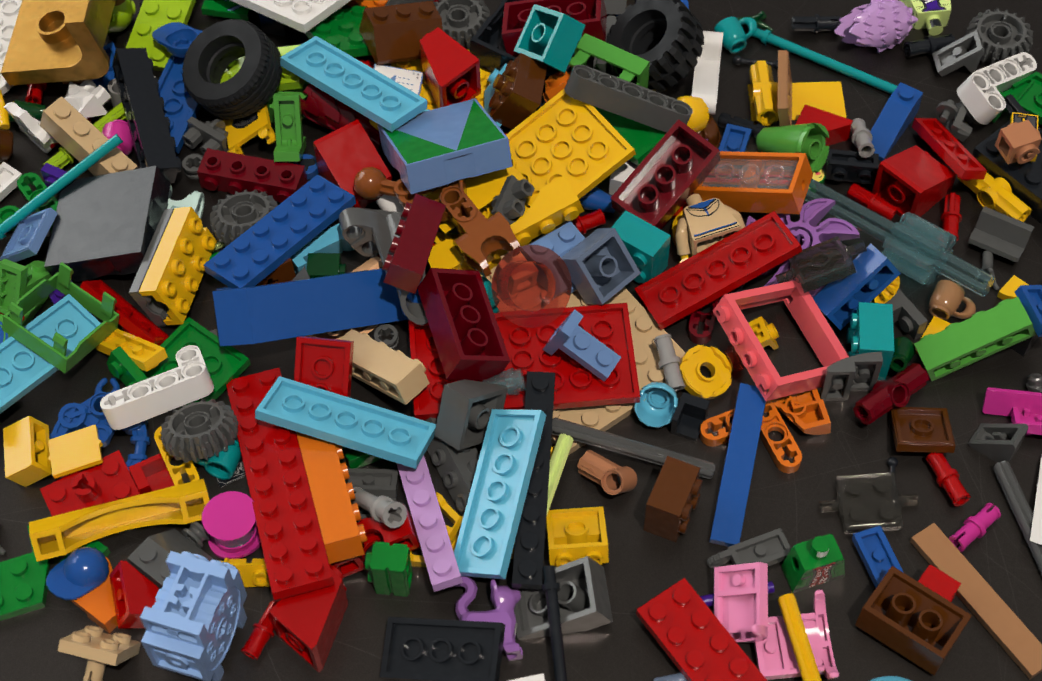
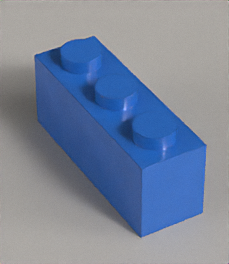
(842, 296)

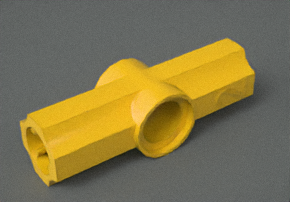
(764, 93)
(998, 195)

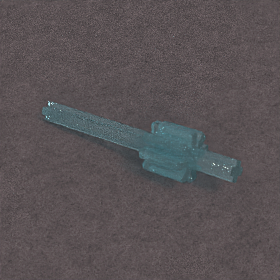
(911, 245)

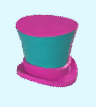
(231, 525)

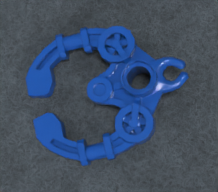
(79, 416)

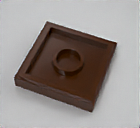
(922, 430)

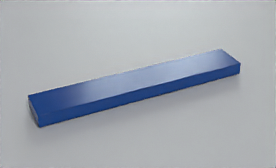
(738, 466)

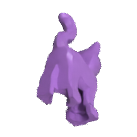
(504, 601)

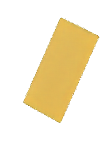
(821, 95)
(481, 190)

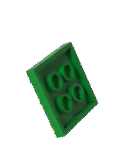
(342, 31)
(222, 361)

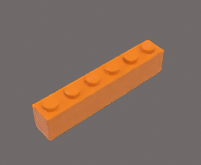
(332, 498)

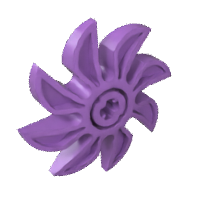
(810, 234)

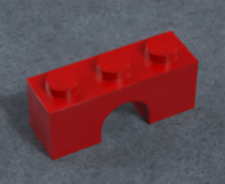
(379, 532)

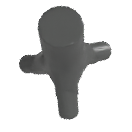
(987, 266)

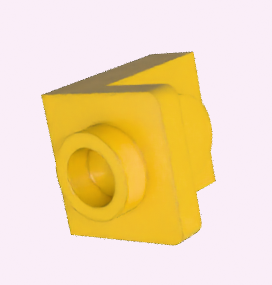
(765, 332)

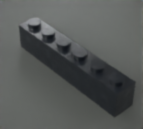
(145, 111)

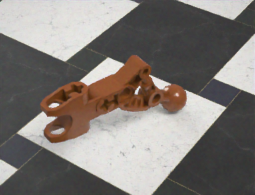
(478, 234)

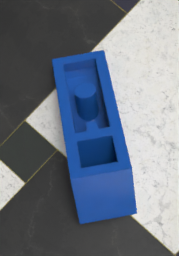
(895, 118)

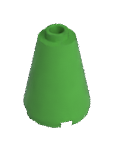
(797, 138)

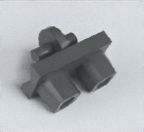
(953, 117)
(210, 134)
(512, 198)

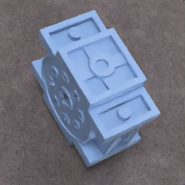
(194, 616)

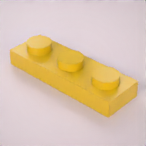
(142, 352)

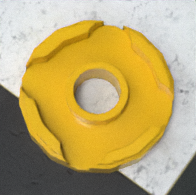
(718, 365)

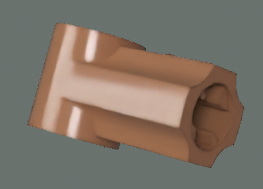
(606, 472)

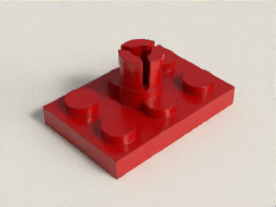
(324, 363)
(91, 486)

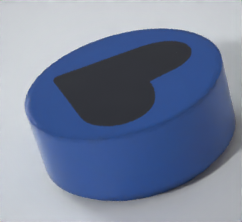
(310, 164)

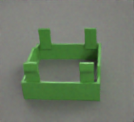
(630, 63)
(57, 354)

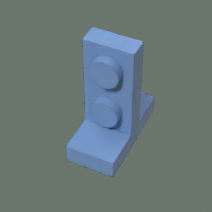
(582, 347)

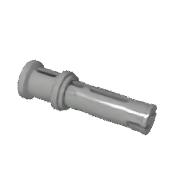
(381, 508)

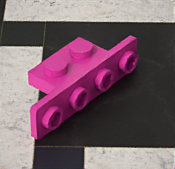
(1021, 406)

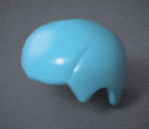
(659, 404)

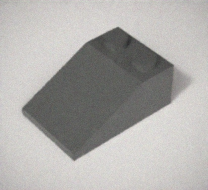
(581, 599)

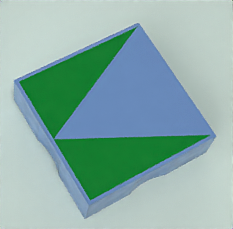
(446, 146)

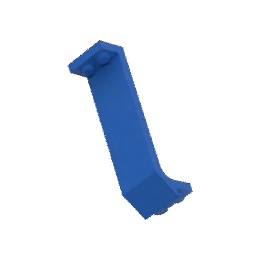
(306, 307)

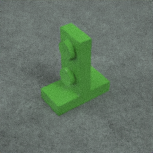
(288, 127)
(18, 280)

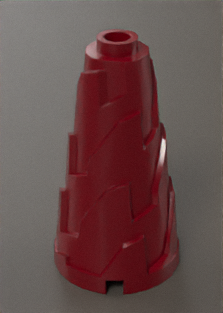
(333, 114)

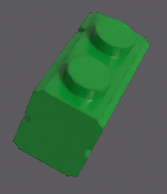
(390, 568)

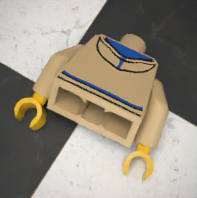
(704, 225)

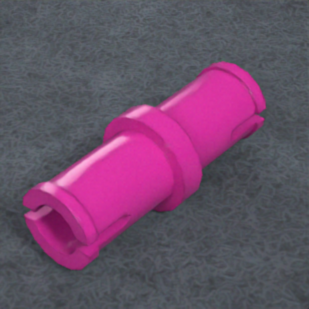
(975, 526)

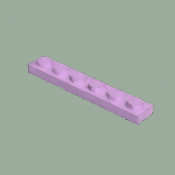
(430, 526)

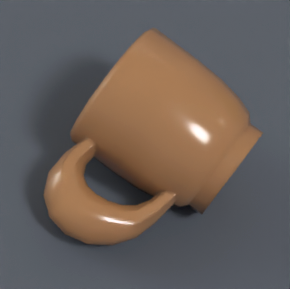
(946, 300)

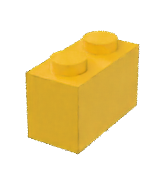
(26, 451)

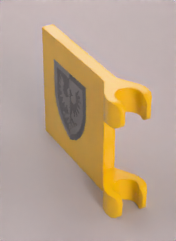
(248, 127)

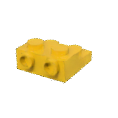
(577, 534)

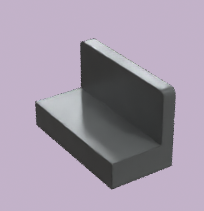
(1001, 234)

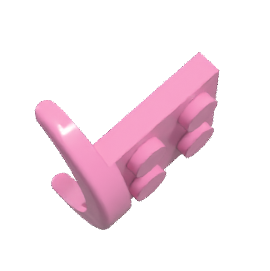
(742, 600)
(776, 655)

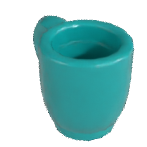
(733, 33)
(225, 464)

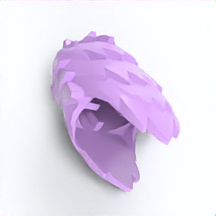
(877, 24)

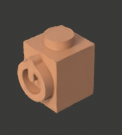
(1018, 142)

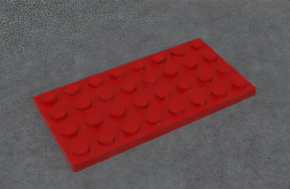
(573, 383)

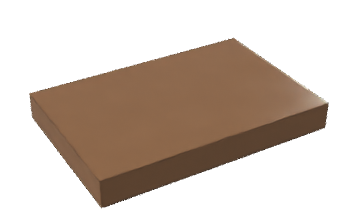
(784, 89)

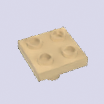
(99, 649)

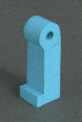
(327, 241)

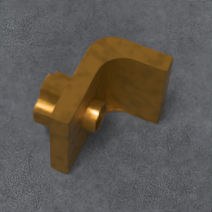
(59, 41)

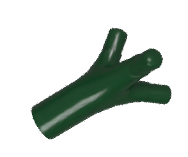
(758, 18)

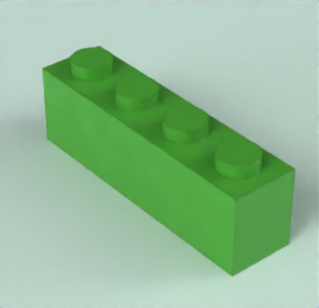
(975, 338)

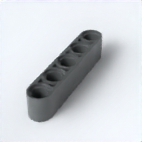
(626, 98)

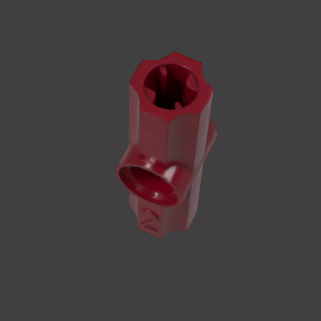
(891, 393)

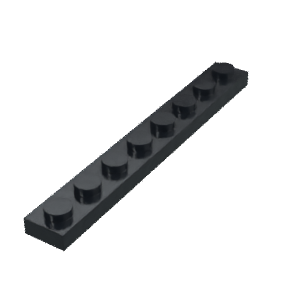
(531, 532)

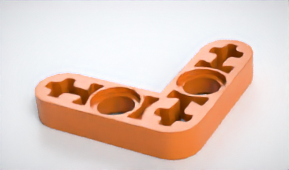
(772, 422)

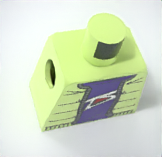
(930, 13)

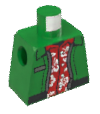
(817, 561)

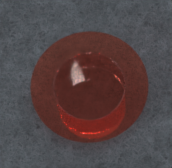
(531, 286)

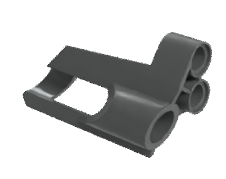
(372, 235)

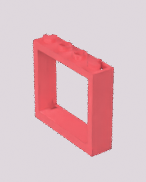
(753, 356)

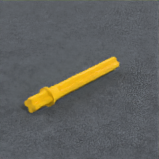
(798, 638)

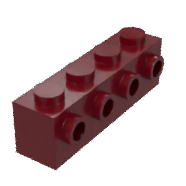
(238, 172)
(414, 243)

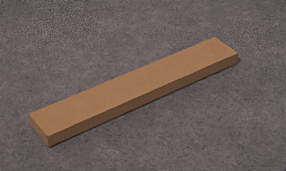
(981, 600)

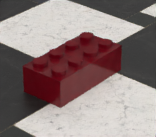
(588, 12)
(667, 176)
(463, 324)

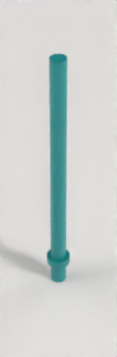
(767, 37)
(59, 184)

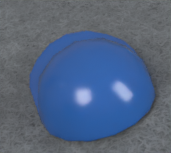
(175, 37)
(78, 574)

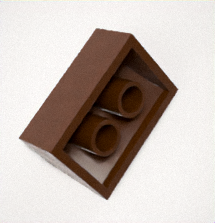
(396, 30)
(913, 620)

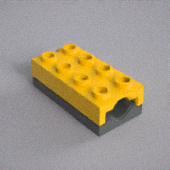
(173, 266)

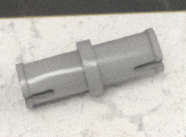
(862, 138)
(669, 362)

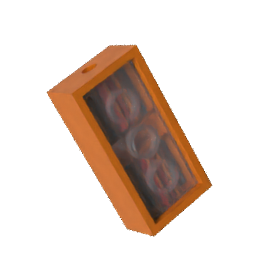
(759, 181)

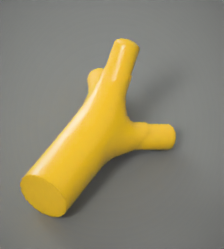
(4, 115)

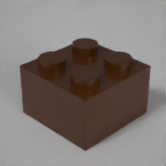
(517, 91)
(673, 499)

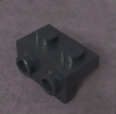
(851, 167)

